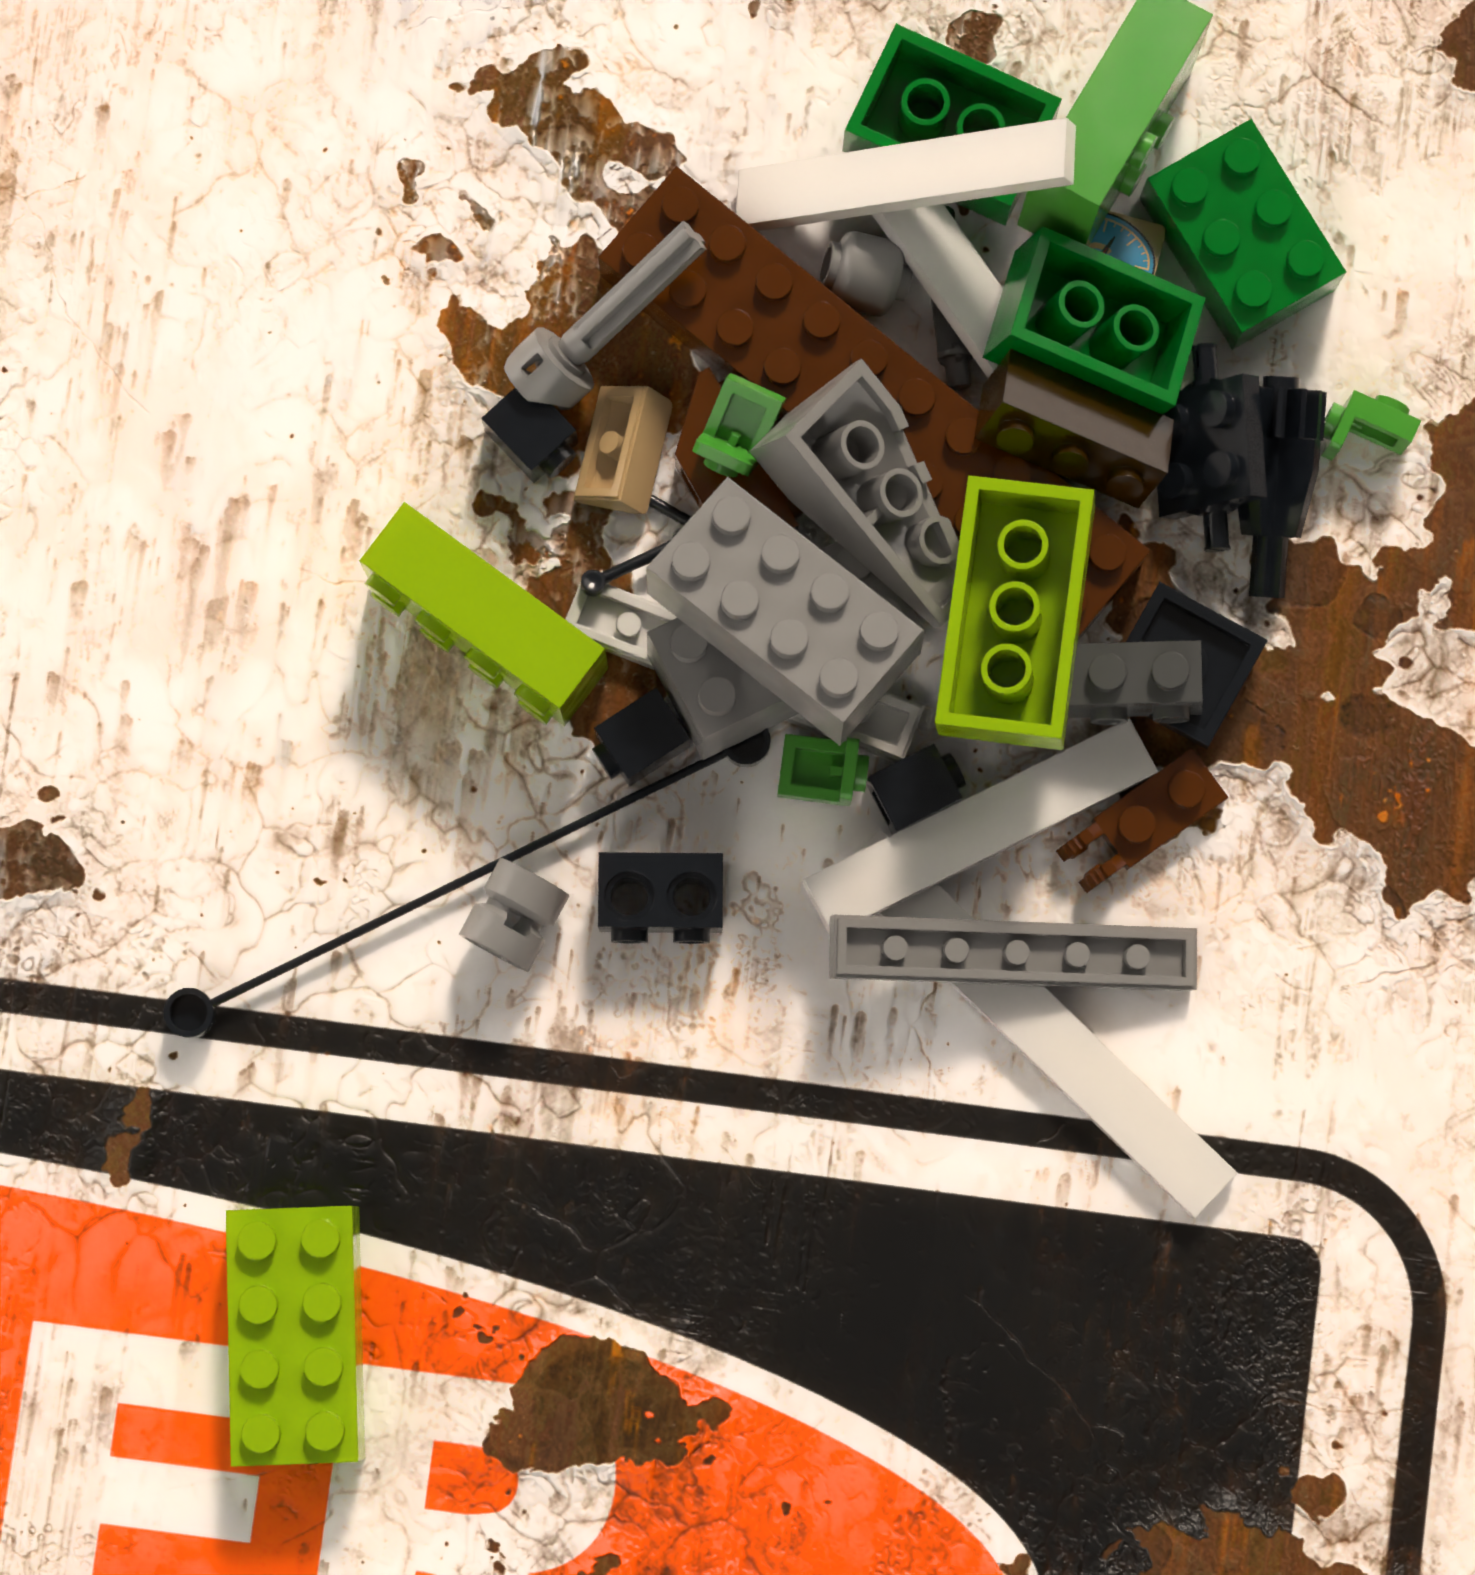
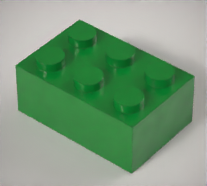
(937, 92)
(1242, 234)
(1096, 319)

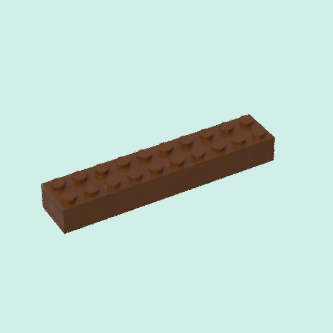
(781, 328)

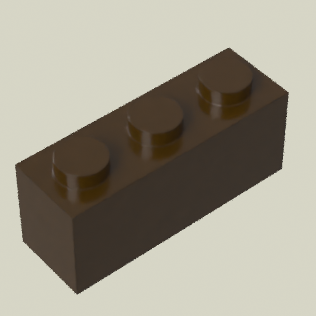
(1074, 428)

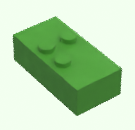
(1122, 116)

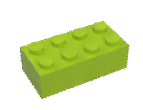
(1015, 612)
(483, 614)
(295, 1336)

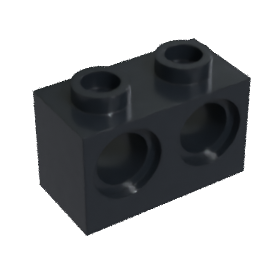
(661, 878)

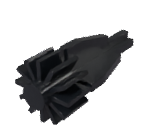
(1292, 441)

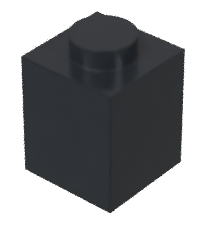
(531, 435)
(640, 738)
(916, 787)

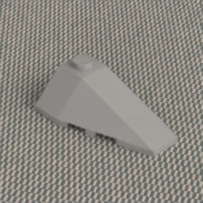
(858, 480)

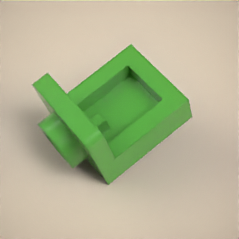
(1377, 420)
(736, 424)
(822, 770)

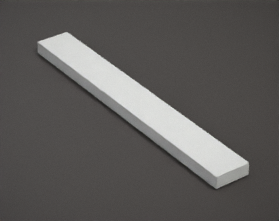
(1088, 1073)

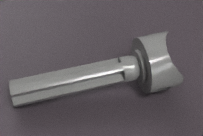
(560, 362)

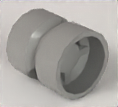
(523, 894)

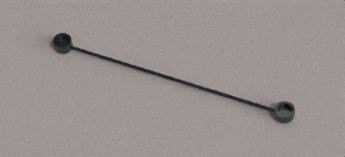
(193, 1012)

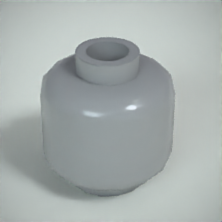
(866, 272)

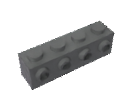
(1137, 680)

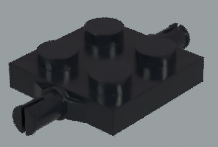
(1214, 449)

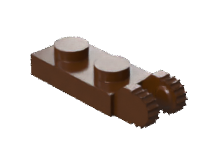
(1148, 817)

